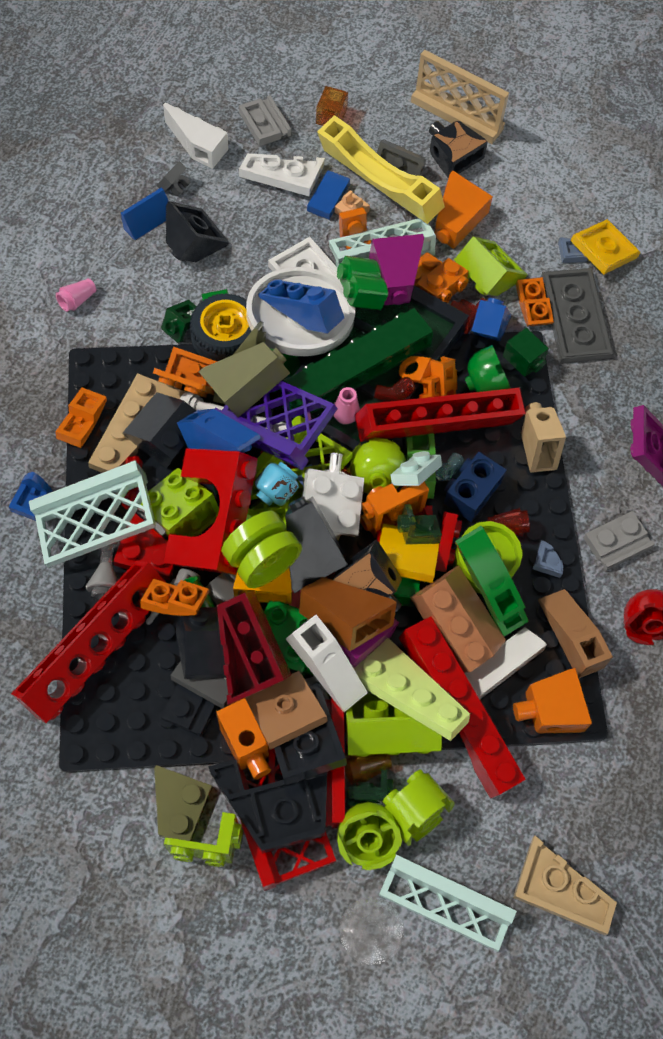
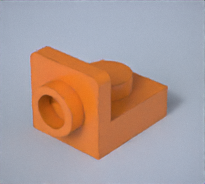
(353, 222)

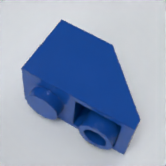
(491, 319)

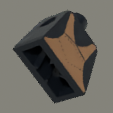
(456, 146)
(371, 572)

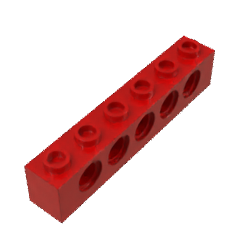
(77, 643)

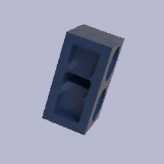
(477, 488)

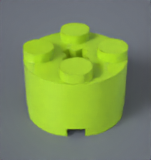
(418, 806)

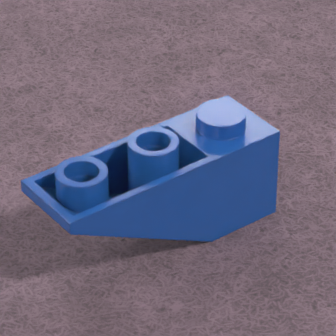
(307, 305)
(216, 431)

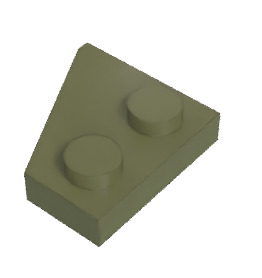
(179, 803)

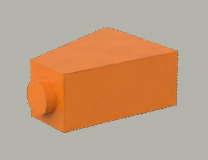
(463, 210)

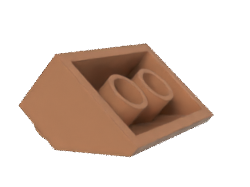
(460, 618)

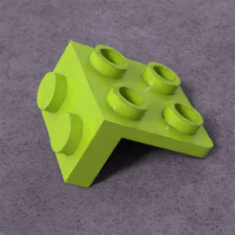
(228, 840)

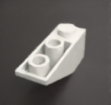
(200, 139)
(327, 662)

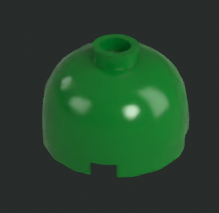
(486, 372)

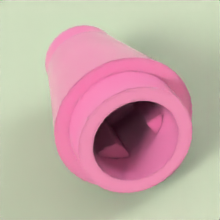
(75, 294)
(347, 406)

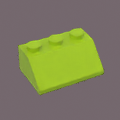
(382, 729)

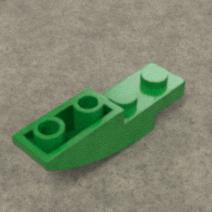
(492, 580)

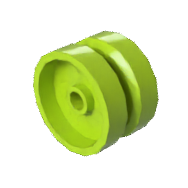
(504, 542)
(261, 549)

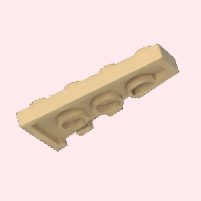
(114, 446)

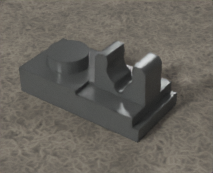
(401, 158)

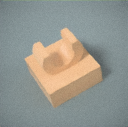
(349, 202)

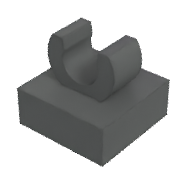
(174, 177)

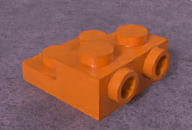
(440, 277)
(385, 505)

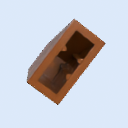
(347, 611)

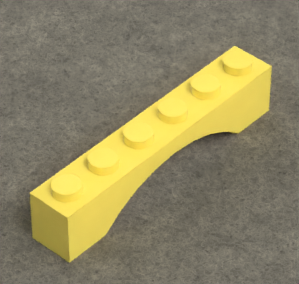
(408, 190)

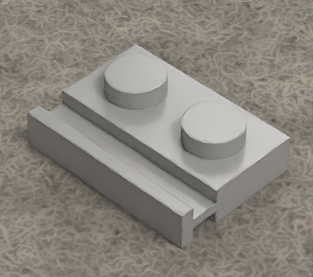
(264, 120)
(618, 540)

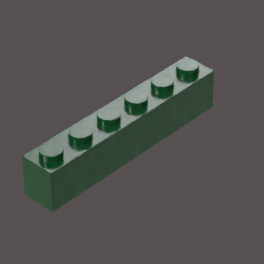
(362, 358)

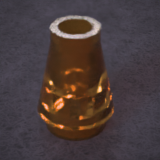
(364, 768)

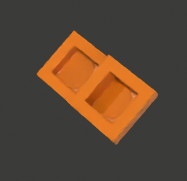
(82, 417)

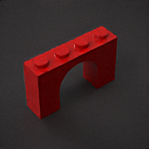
(234, 479)

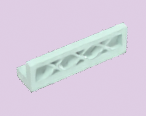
(362, 249)
(452, 891)

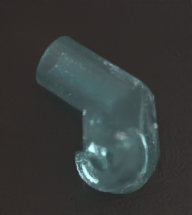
(449, 468)

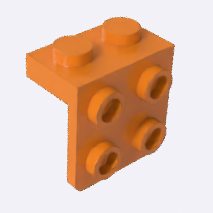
(184, 370)

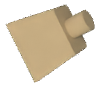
(539, 427)

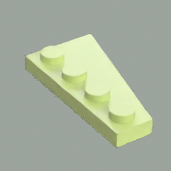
(407, 687)

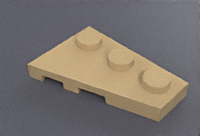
(560, 890)

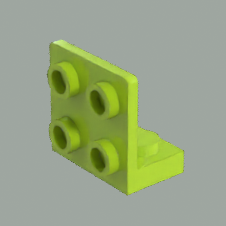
(182, 505)

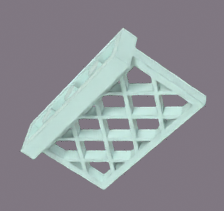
(89, 495)

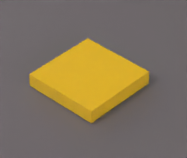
(605, 246)
(410, 560)

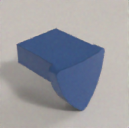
(31, 487)

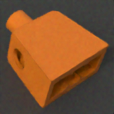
(555, 705)
(240, 731)

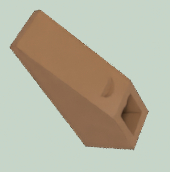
(576, 633)

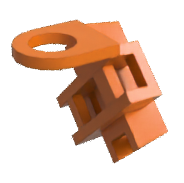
(432, 372)

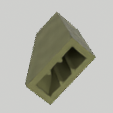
(246, 376)

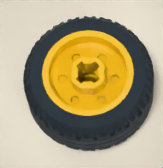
(219, 326)

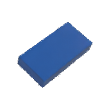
(328, 194)

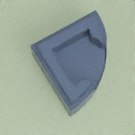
(569, 252)
(548, 560)

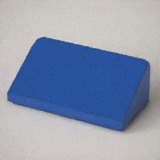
(145, 214)

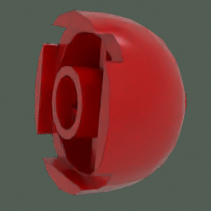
(644, 616)

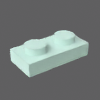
(416, 469)

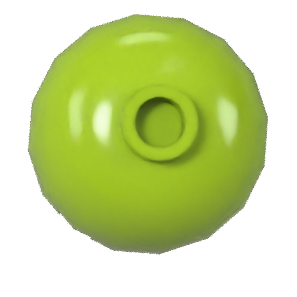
(376, 462)
(369, 836)

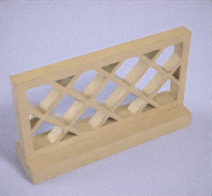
(454, 107)

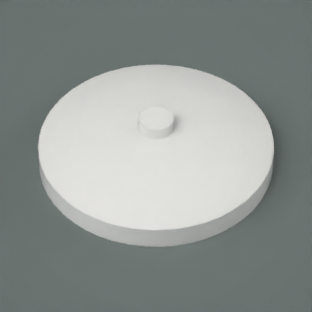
(284, 332)

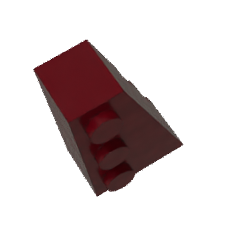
(249, 648)

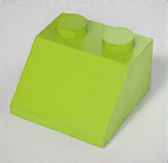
(489, 266)

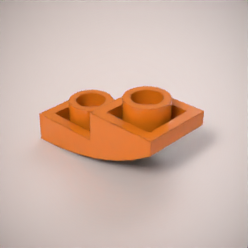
(533, 302)
(174, 600)

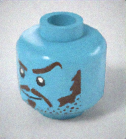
(276, 484)

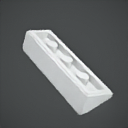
(507, 660)

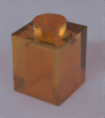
(331, 103)

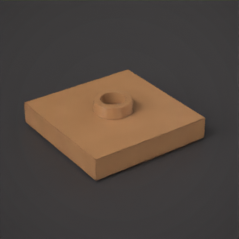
(286, 710)

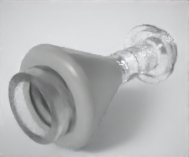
(104, 576)

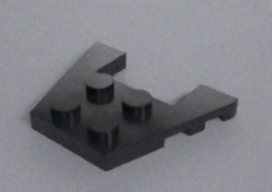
(275, 812)

